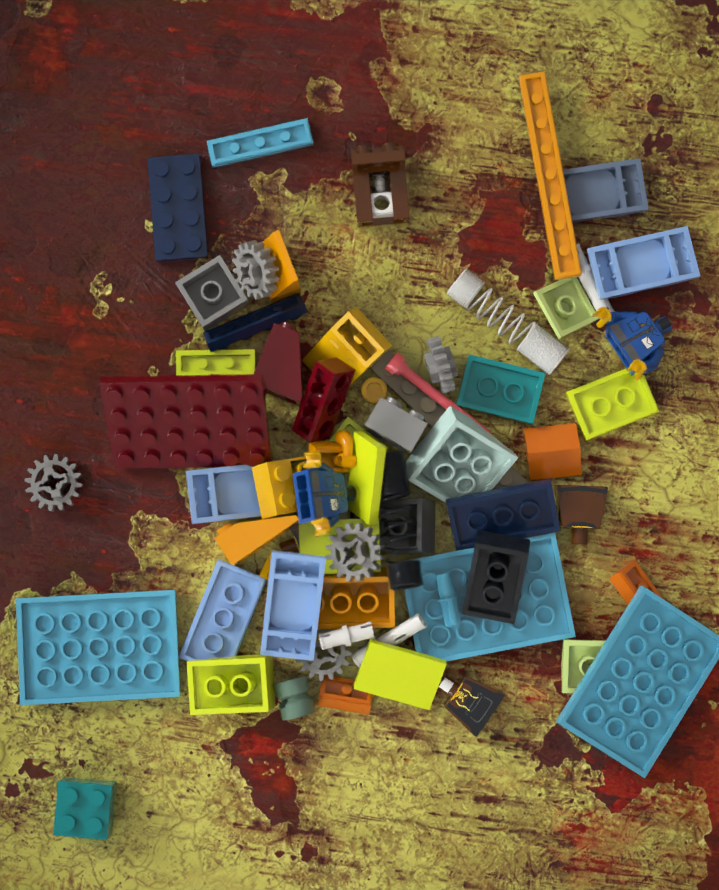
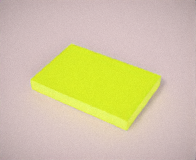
(611, 403)
(367, 477)
(316, 545)
(399, 674)

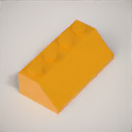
(357, 602)

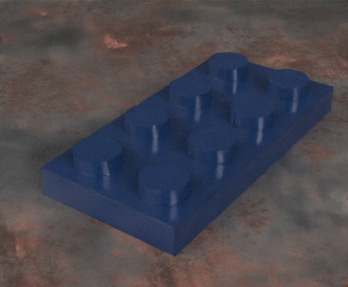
(177, 207)
(511, 511)

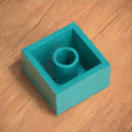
(84, 808)

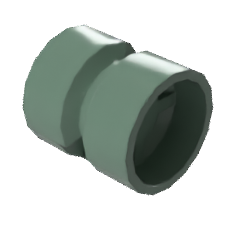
(294, 697)

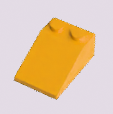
(288, 281)
(246, 538)

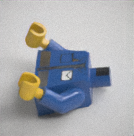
(635, 338)
(321, 494)

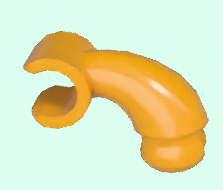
(347, 458)

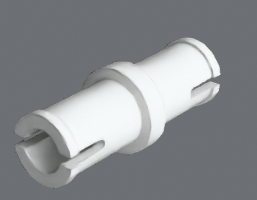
(346, 635)

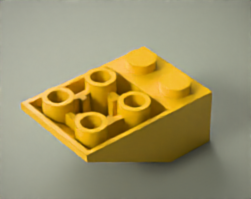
(351, 341)
(276, 486)

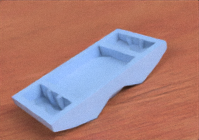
(643, 263)
(222, 494)
(292, 605)

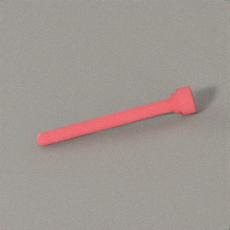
(399, 366)

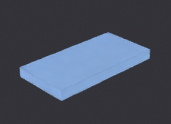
(223, 613)

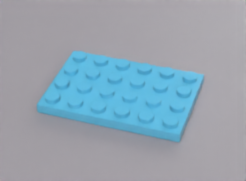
(540, 617)
(98, 647)
(641, 681)

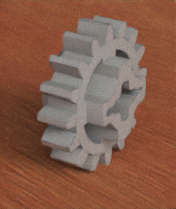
(255, 269)
(440, 364)
(49, 472)
(345, 547)
(317, 663)

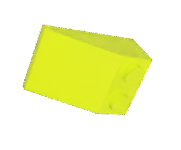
(231, 685)

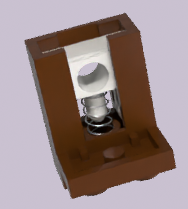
(380, 162)

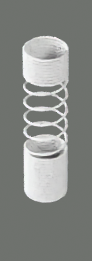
(538, 344)

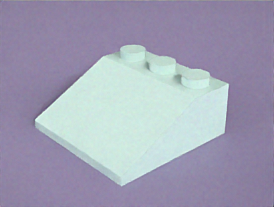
(458, 458)

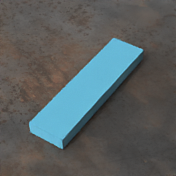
(260, 142)

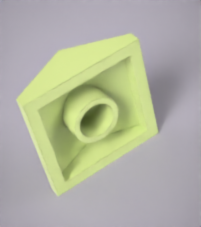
(565, 306)
(576, 660)

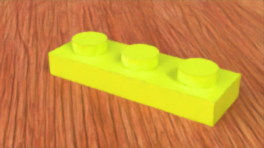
(216, 362)

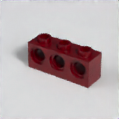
(323, 399)

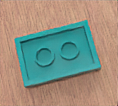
(500, 389)

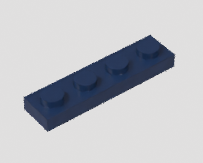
(255, 322)

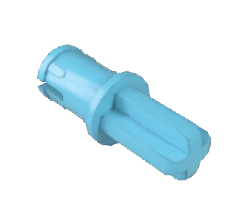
(448, 599)

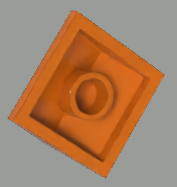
(553, 451)

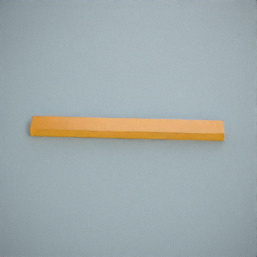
(550, 175)

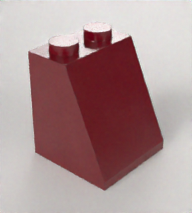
(282, 364)

